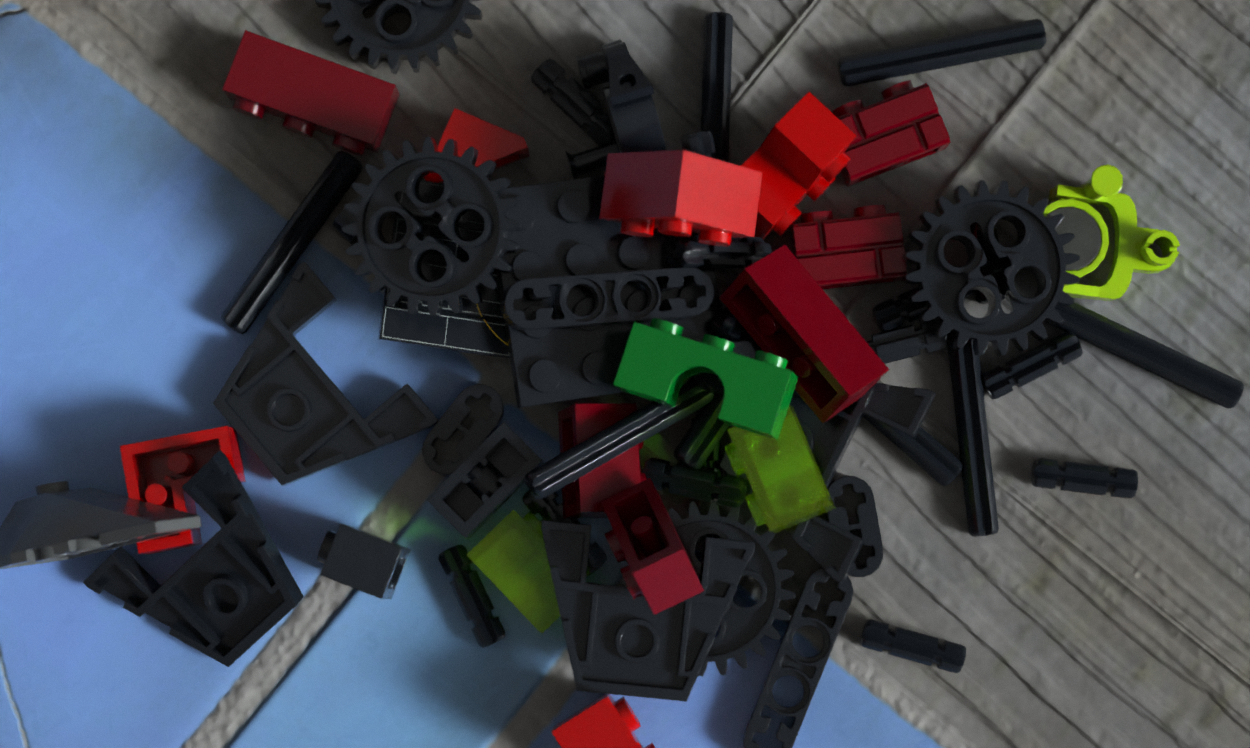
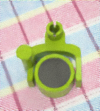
(1092, 236)

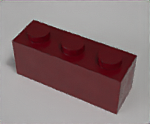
(310, 94)
(799, 322)

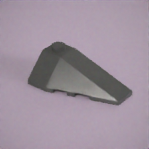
(81, 522)

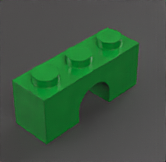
(662, 360)

